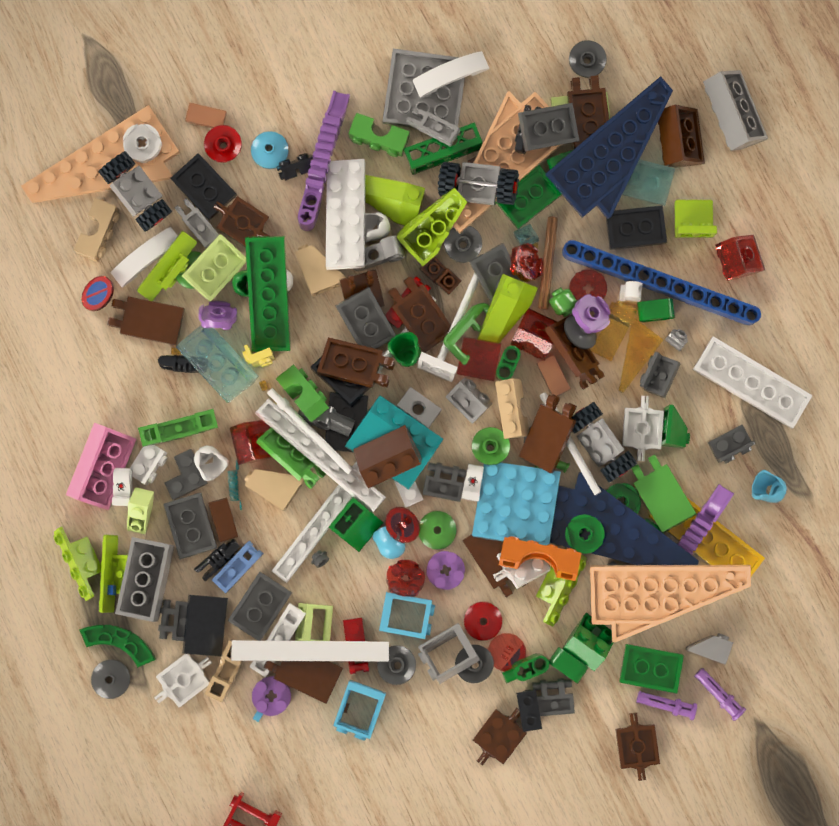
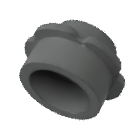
(319, 559)

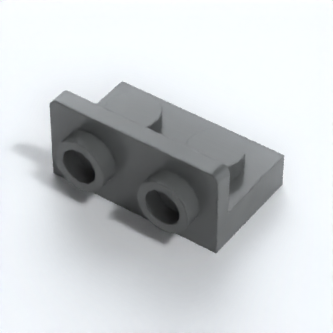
(730, 444)

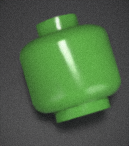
(562, 301)

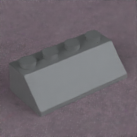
(735, 109)
(144, 579)

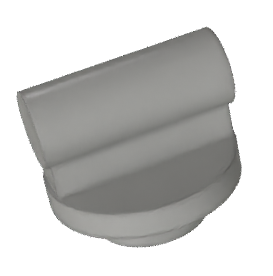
(677, 339)

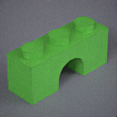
(393, 142)
(310, 401)

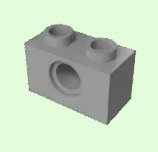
(414, 398)

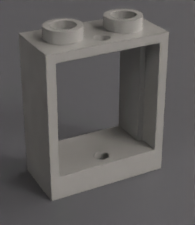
(440, 639)

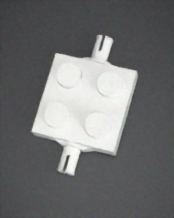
(642, 428)
(525, 573)
(183, 679)

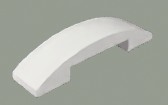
(450, 72)
(143, 257)
(283, 631)

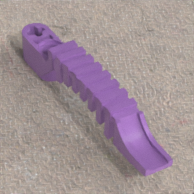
(321, 158)
(704, 519)

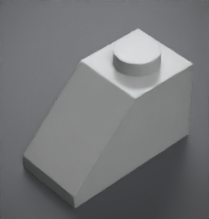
(713, 648)

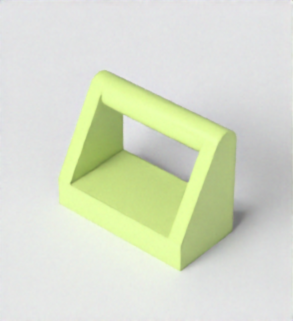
(303, 631)

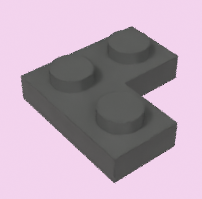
(188, 480)

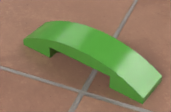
(178, 428)

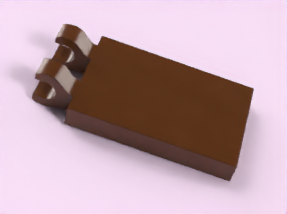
(589, 107)
(420, 315)
(148, 320)
(580, 361)
(354, 363)
(548, 434)
(485, 554)
(309, 677)

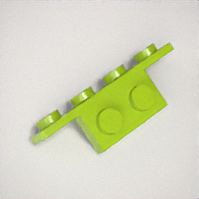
(168, 267)
(80, 559)
(111, 572)
(557, 592)

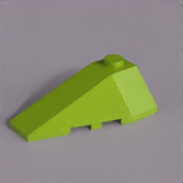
(394, 198)
(430, 228)
(507, 307)

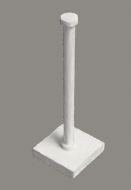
(438, 366)

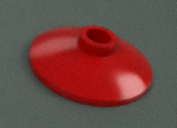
(219, 135)
(472, 621)

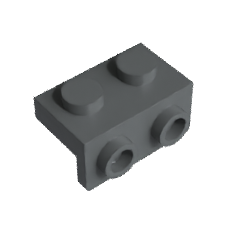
(659, 375)

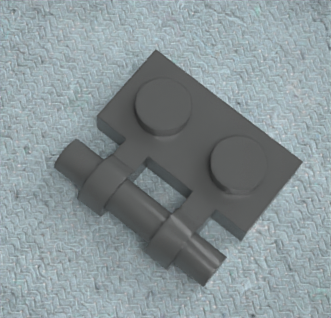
(441, 487)
(179, 620)
(554, 704)

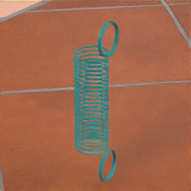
(235, 483)

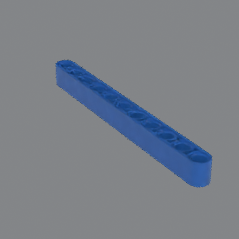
(670, 283)

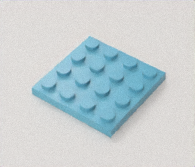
(516, 503)

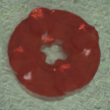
(519, 267)
(586, 277)
(400, 586)

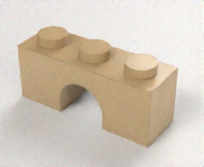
(94, 245)
(509, 395)
(224, 676)

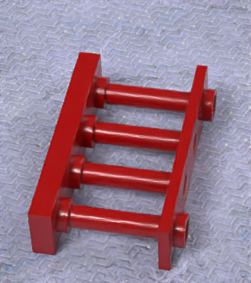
(270, 820)

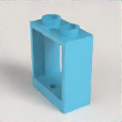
(429, 611)
(365, 690)

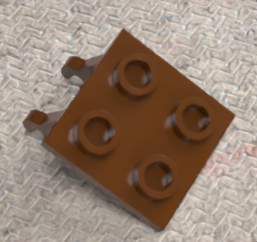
(356, 283)

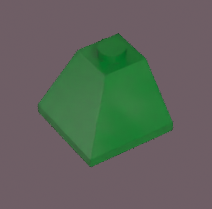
(674, 429)

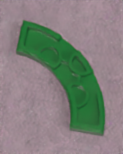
(121, 638)

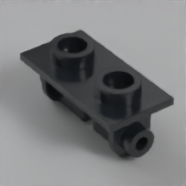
(288, 167)
(529, 710)

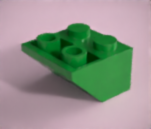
(355, 524)
(589, 642)

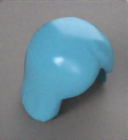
(760, 483)
(388, 545)

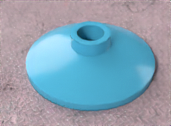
(271, 158)

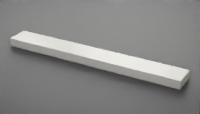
(296, 436)
(313, 532)
(309, 651)

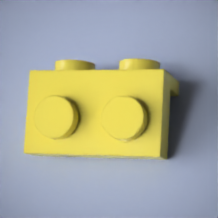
(262, 358)

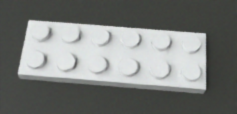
(345, 215)
(752, 382)

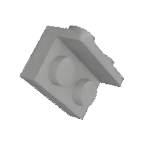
(469, 399)

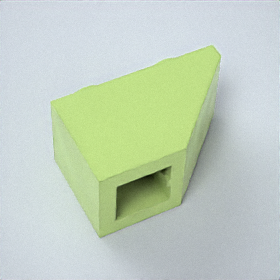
(139, 510)

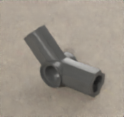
(331, 420)

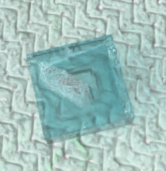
(526, 235)

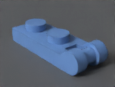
(236, 567)

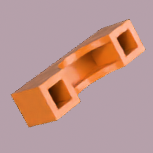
(563, 561)

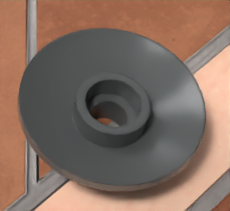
(591, 51)
(470, 237)
(577, 335)
(484, 669)
(397, 676)
(120, 677)

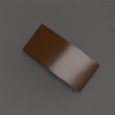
(440, 275)
(223, 519)

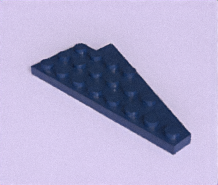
(605, 161)
(626, 533)

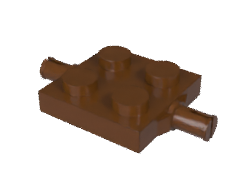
(241, 220)
(499, 736)
(637, 746)

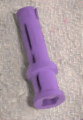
(726, 701)
(677, 707)

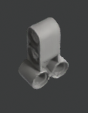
(389, 250)

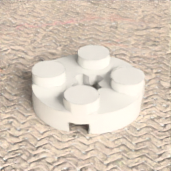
(142, 132)

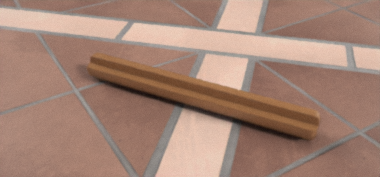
(548, 259)

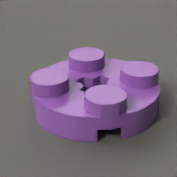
(217, 315)
(583, 317)
(450, 560)
(264, 704)

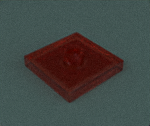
(482, 360)

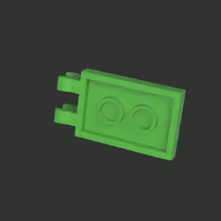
(290, 457)
(663, 496)

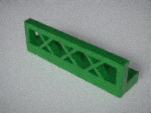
(445, 155)

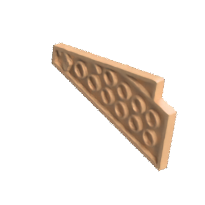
(500, 151)
(79, 171)
(648, 595)

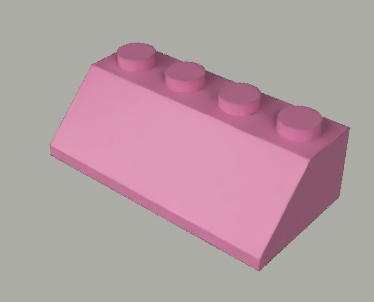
(94, 473)

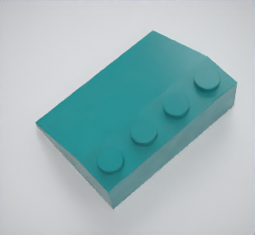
(386, 417)

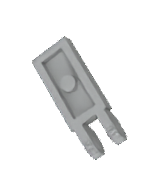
(434, 126)
(198, 224)

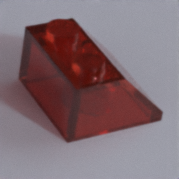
(739, 257)
(532, 335)
(244, 441)

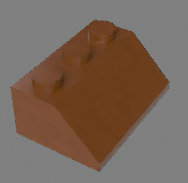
(680, 137)
(387, 456)

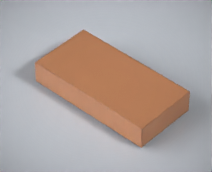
(205, 115)
(553, 376)

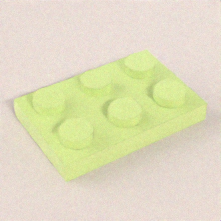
(214, 267)

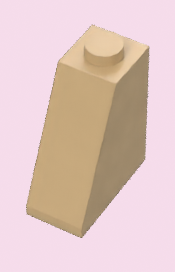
(315, 272)
(274, 486)

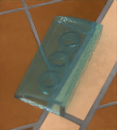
(650, 182)
(217, 362)

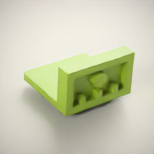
(694, 219)

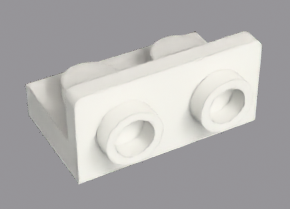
(147, 463)

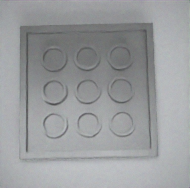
(403, 96)

